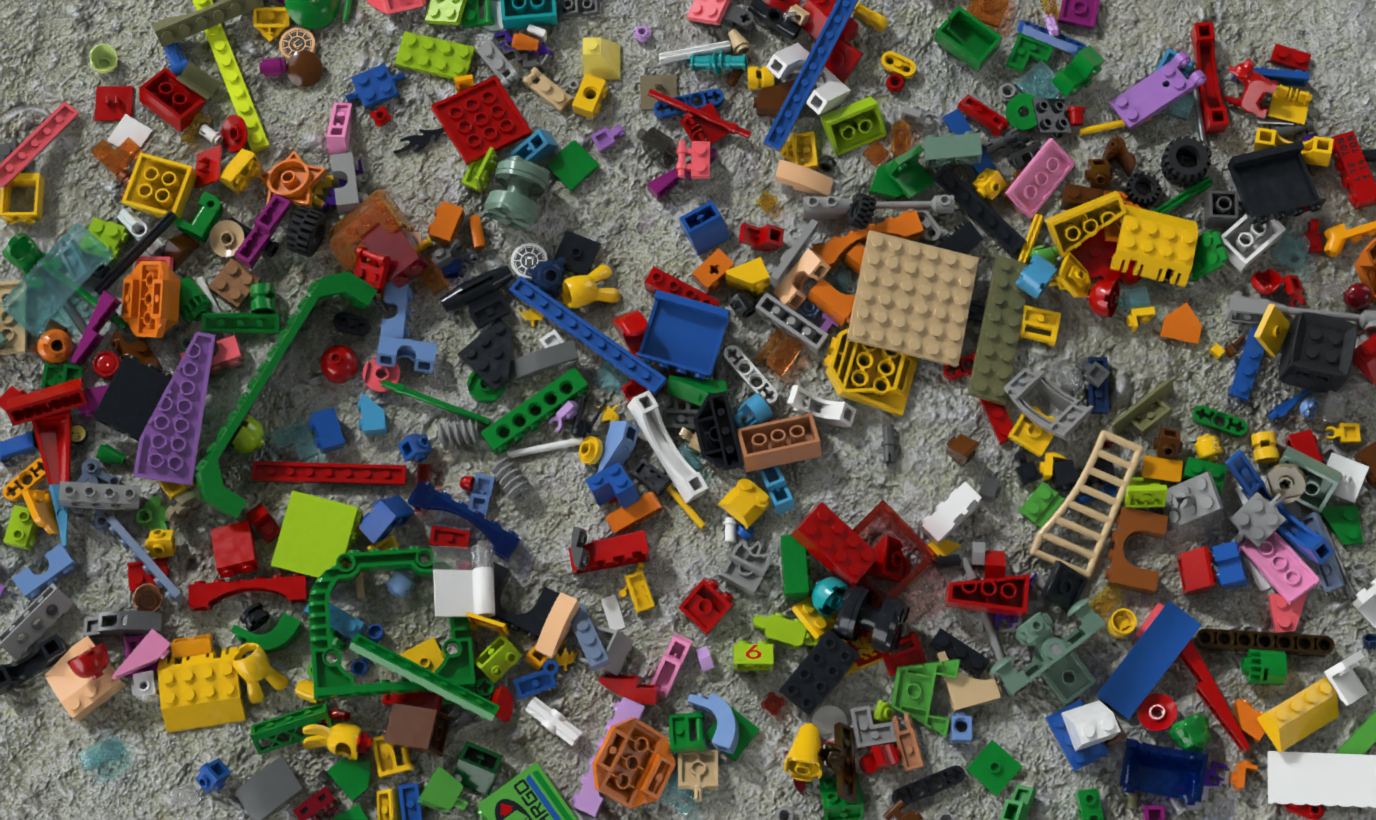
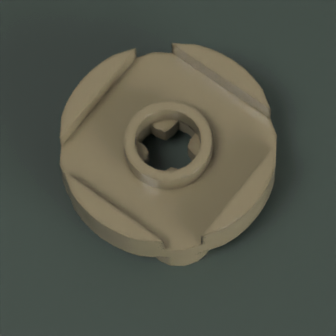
(1291, 473)
(185, 508)

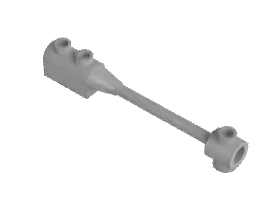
(833, 206)
(1253, 308)

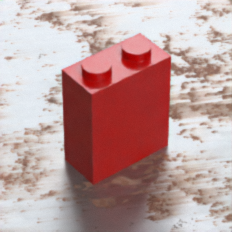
(234, 549)

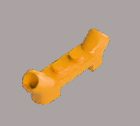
(1339, 235)

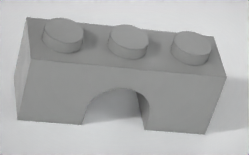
(344, 168)

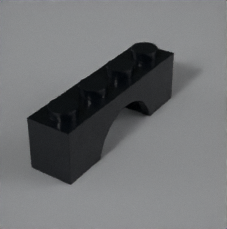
(43, 657)

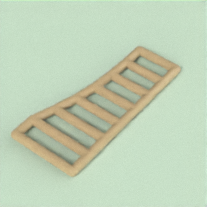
(1070, 503)

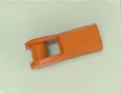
(477, 233)

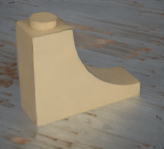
(969, 692)

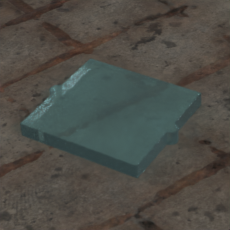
(611, 378)

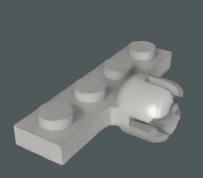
(792, 255)

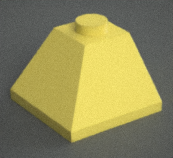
(601, 58)

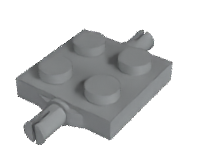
(1258, 519)

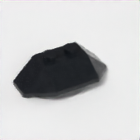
(717, 432)

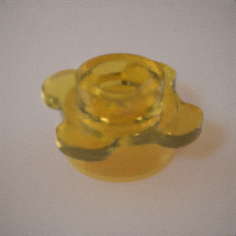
(767, 206)

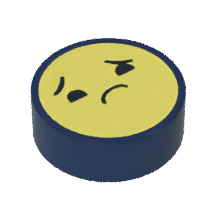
(79, 434)

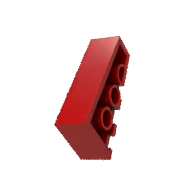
(615, 552)
(990, 595)

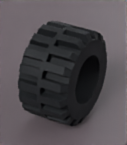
(1190, 148)
(305, 231)

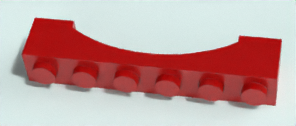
(1213, 108)
(205, 595)

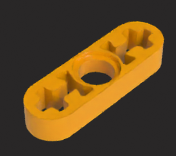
(19, 479)

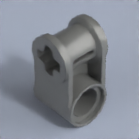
(737, 18)

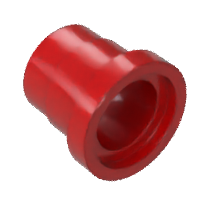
(1076, 115)

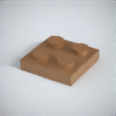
(234, 283)

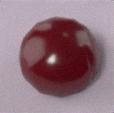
(1358, 296)

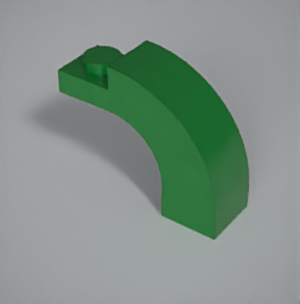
(275, 640)

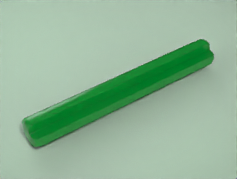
(1185, 196)

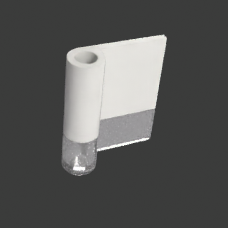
(463, 580)

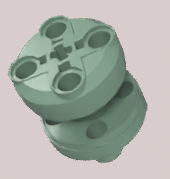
(520, 180)

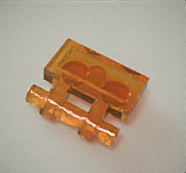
(784, 355)

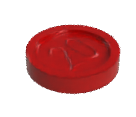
(866, 764)

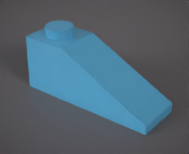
(535, 147)

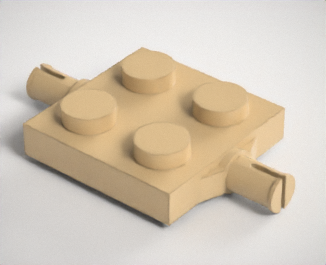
(698, 771)

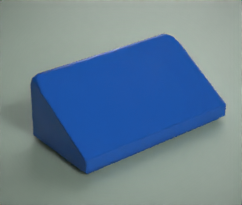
(17, 446)

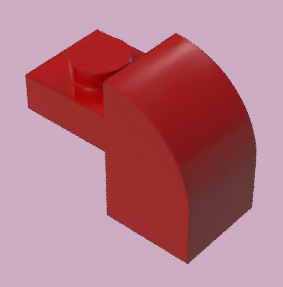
(761, 239)

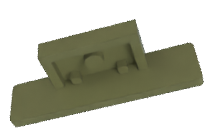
(1147, 412)

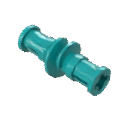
(718, 62)

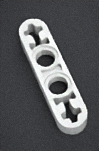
(751, 374)

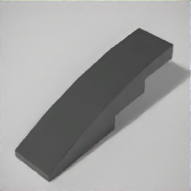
(543, 360)

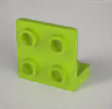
(1145, 493)

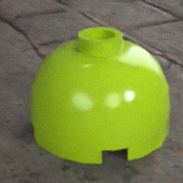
(248, 436)

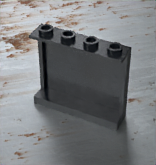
(1274, 183)
(131, 397)

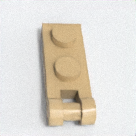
(547, 90)

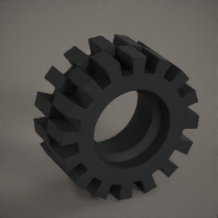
(1147, 180)
(861, 211)

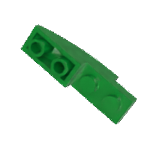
(1020, 803)

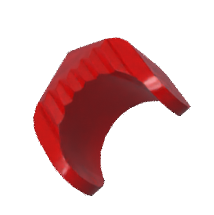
(631, 329)

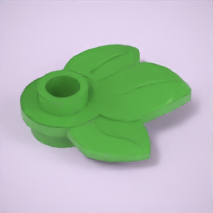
(156, 514)

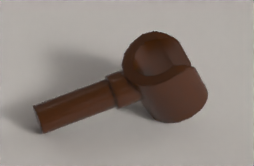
(1231, 348)

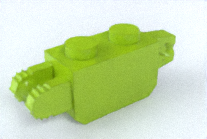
(784, 631)

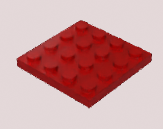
(480, 120)

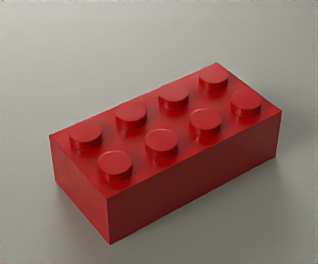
(835, 544)

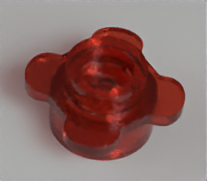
(772, 698)

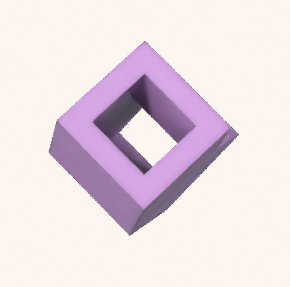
(704, 658)

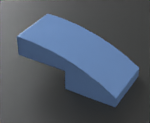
(482, 493)

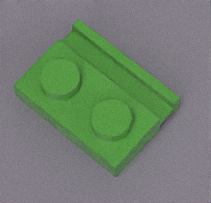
(1041, 505)

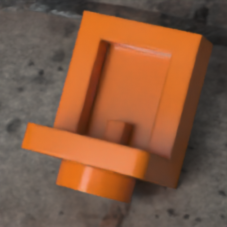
(1237, 777)

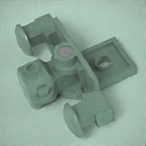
(1052, 654)

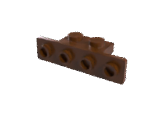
(138, 349)

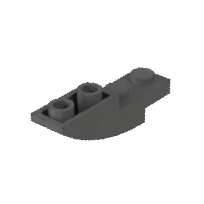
(123, 622)

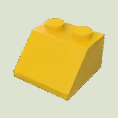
(750, 277)

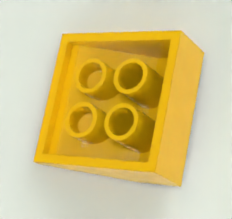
(159, 186)

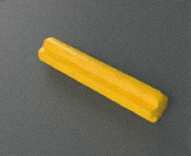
(1031, 238)

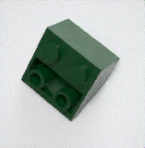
(478, 768)

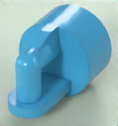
(758, 410)

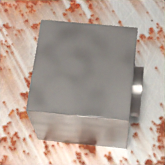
(1220, 209)

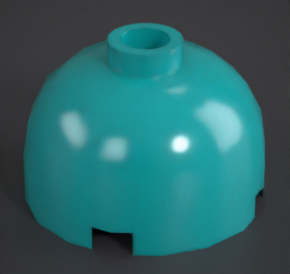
(828, 595)

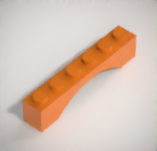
(904, 226)

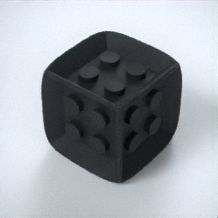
(1317, 352)

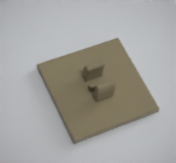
(661, 83)

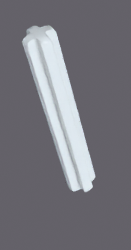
(703, 50)

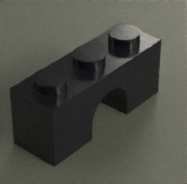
(1066, 475)

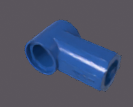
(176, 58)

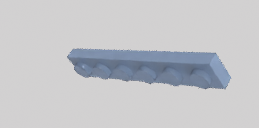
(149, 566)

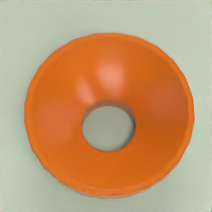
(45, 350)

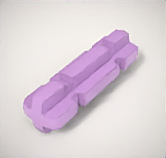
(1051, 24)

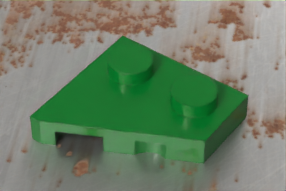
(1344, 523)

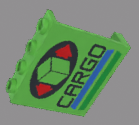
(526, 798)

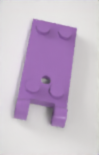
(1151, 96)

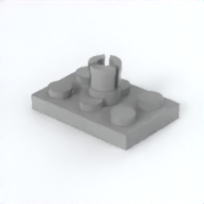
(1192, 500)

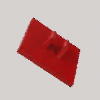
(113, 102)
(208, 166)

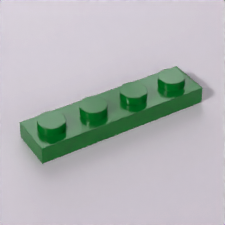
(240, 322)

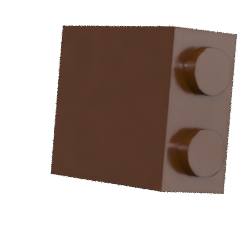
(417, 729)

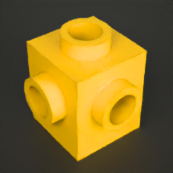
(989, 184)
(161, 543)

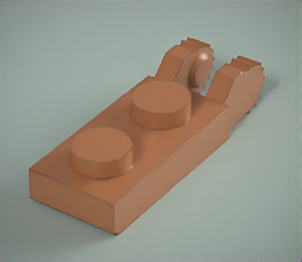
(908, 744)

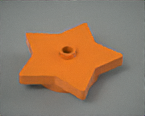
(293, 180)

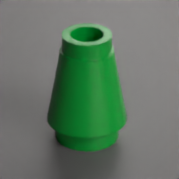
(110, 455)

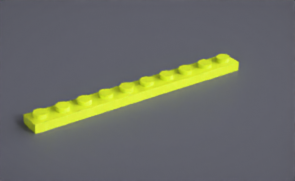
(234, 82)

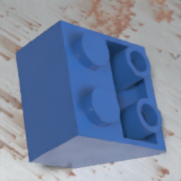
(704, 228)

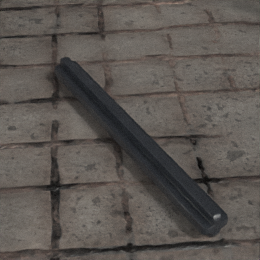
(144, 243)

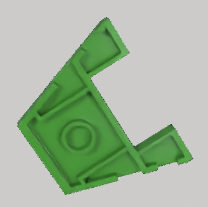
(915, 690)

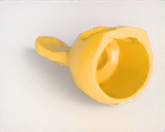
(584, 289)
(256, 668)
(339, 739)

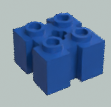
(1230, 565)

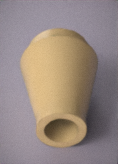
(739, 43)

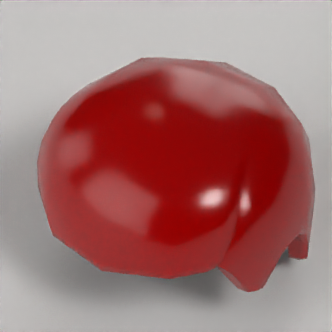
(1266, 282)

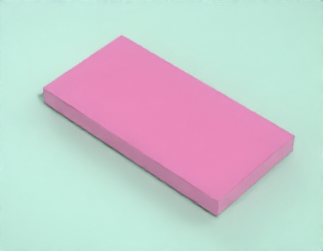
(1040, 178)
(1281, 567)

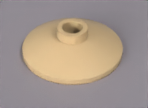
(220, 234)

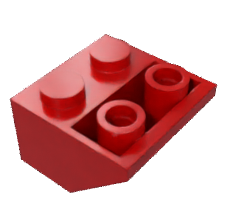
(1196, 571)

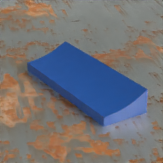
(1148, 659)

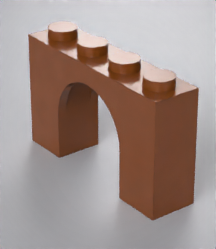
(1120, 571)

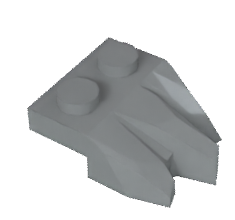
(746, 567)

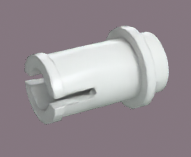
(214, 137)
(730, 529)

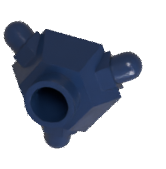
(549, 275)

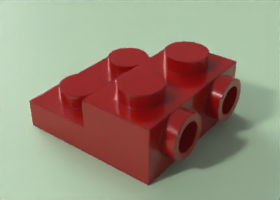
(707, 604)

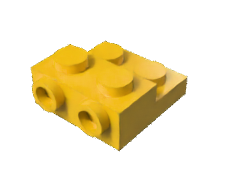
(1030, 435)

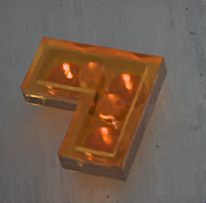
(117, 159)

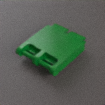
(1208, 255)

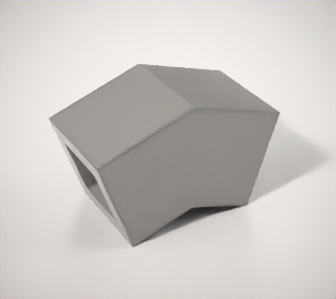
(978, 553)

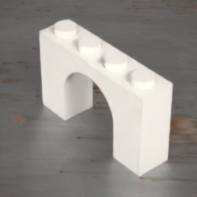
(829, 90)

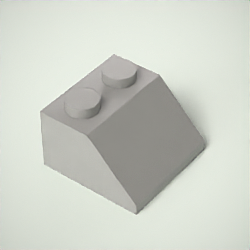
(616, 647)

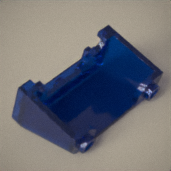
(1162, 771)

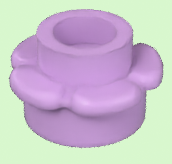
(642, 37)

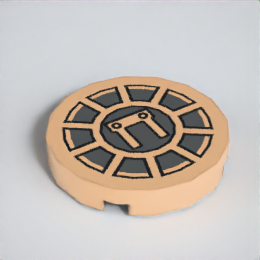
(295, 41)

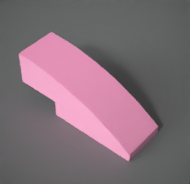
(672, 663)

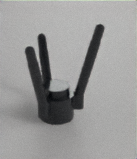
(580, 426)

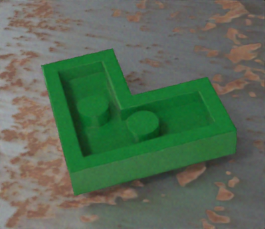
(1026, 48)

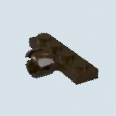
(842, 760)

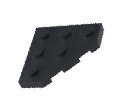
(491, 355)

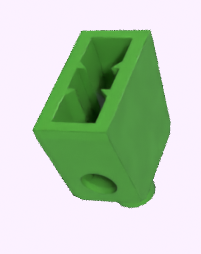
(442, 792)

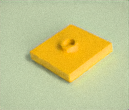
(1272, 330)
(425, 654)

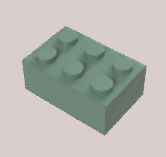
(952, 150)
(1320, 478)

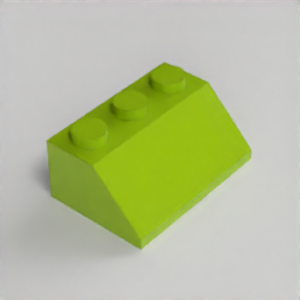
(853, 125)

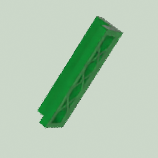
(285, 723)

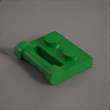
(471, 14)
(680, 732)

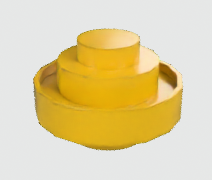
(590, 450)

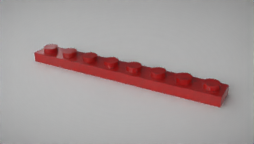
(329, 473)

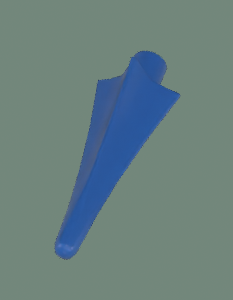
(1280, 410)

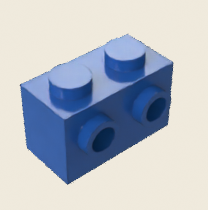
(327, 430)

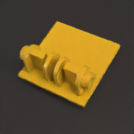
(1289, 104)

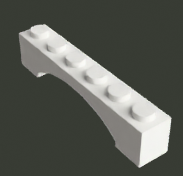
(685, 478)

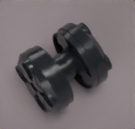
(858, 613)

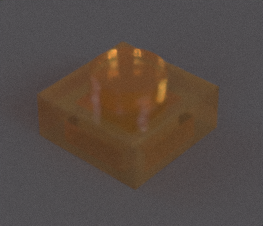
(875, 153)

